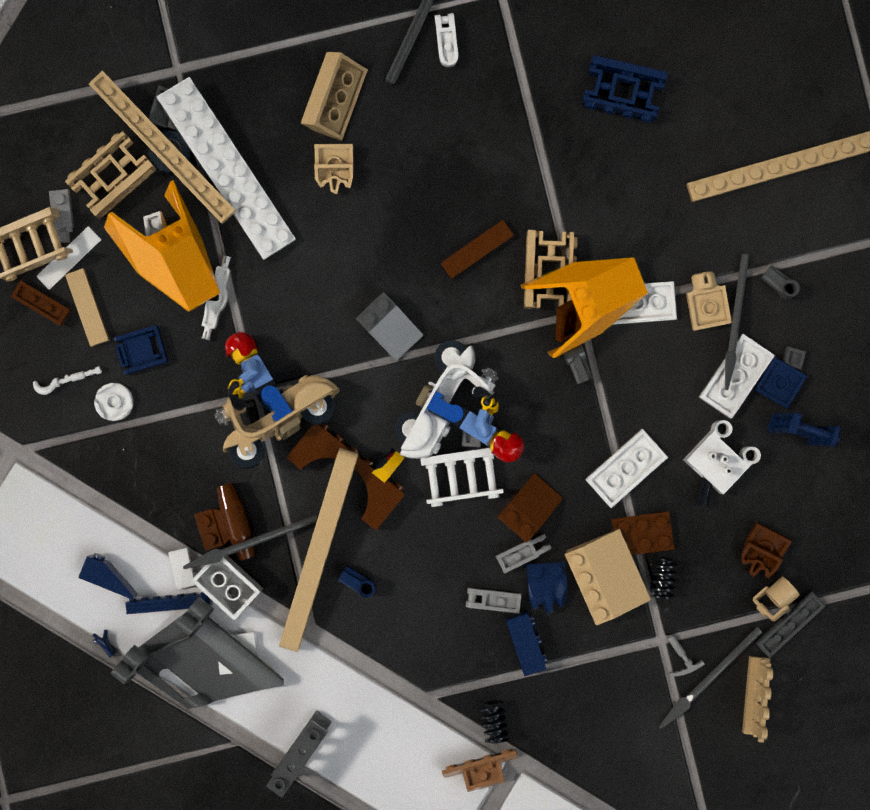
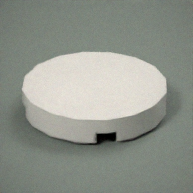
(113, 401)

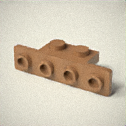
(482, 772)

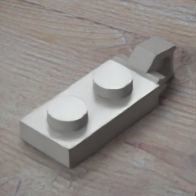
(62, 201)

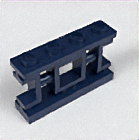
(628, 74)

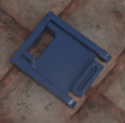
(138, 350)

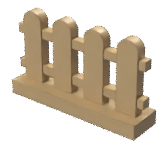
(757, 697)

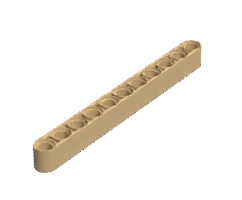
(318, 549)

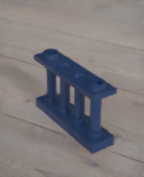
(792, 424)

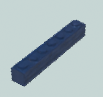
(164, 604)

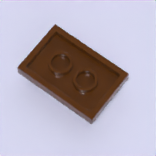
(646, 532)

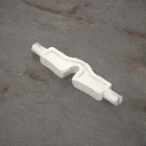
(213, 308)

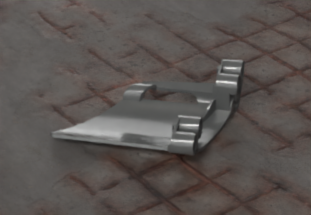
(192, 652)

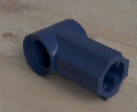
(356, 580)

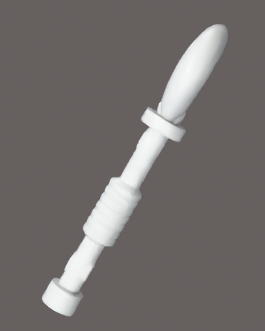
(56, 382)

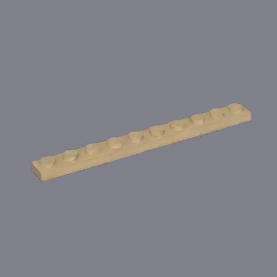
(162, 147)
(779, 167)

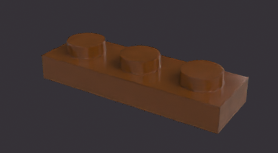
(41, 303)

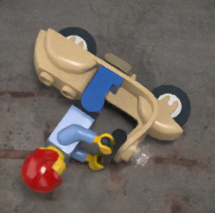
(308, 400)

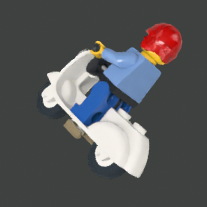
(424, 430)

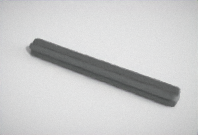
(408, 41)

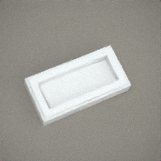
(181, 576)

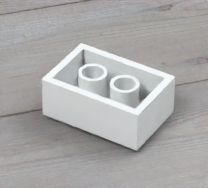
(227, 586)

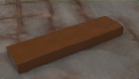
(477, 249)

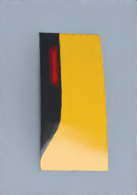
(388, 465)

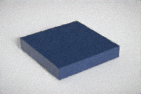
(780, 382)

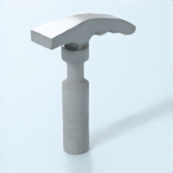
(688, 662)

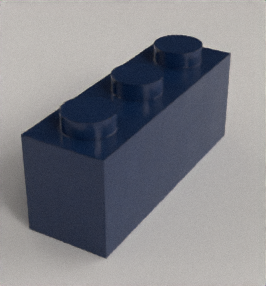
(526, 643)

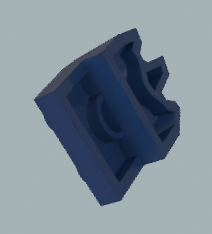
(547, 585)

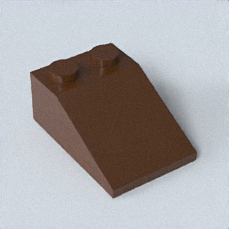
(529, 507)

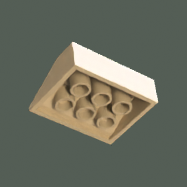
(607, 576)

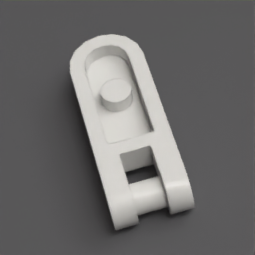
(446, 40)

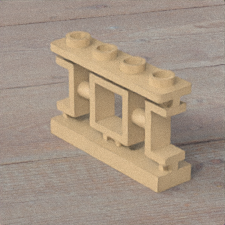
(120, 186)
(533, 269)

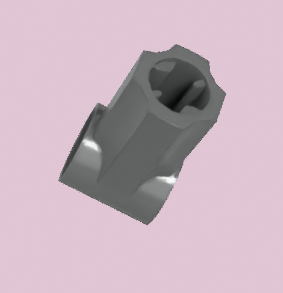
(778, 281)
(576, 360)

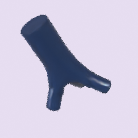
(103, 642)

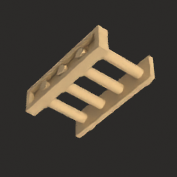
(30, 225)

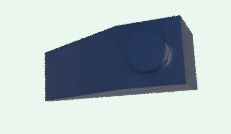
(104, 574)

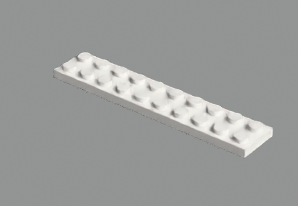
(226, 168)

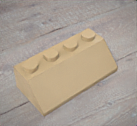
(334, 95)

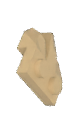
(334, 165)

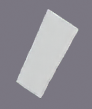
(57, 269)

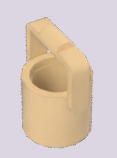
(781, 594)

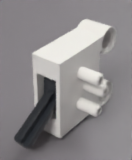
(718, 462)

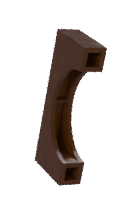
(320, 443)

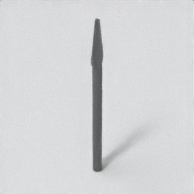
(731, 357)
(216, 555)
(684, 703)

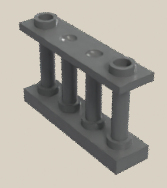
(299, 754)

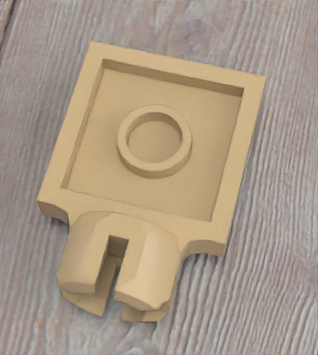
(707, 302)

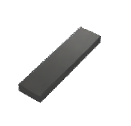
(790, 624)

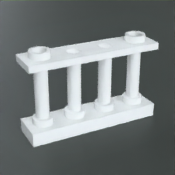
(450, 461)

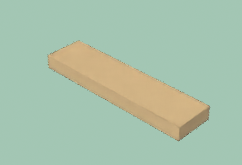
(87, 307)

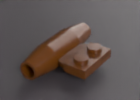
(226, 523)

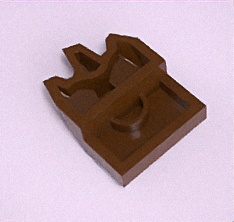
(566, 321)
(764, 550)

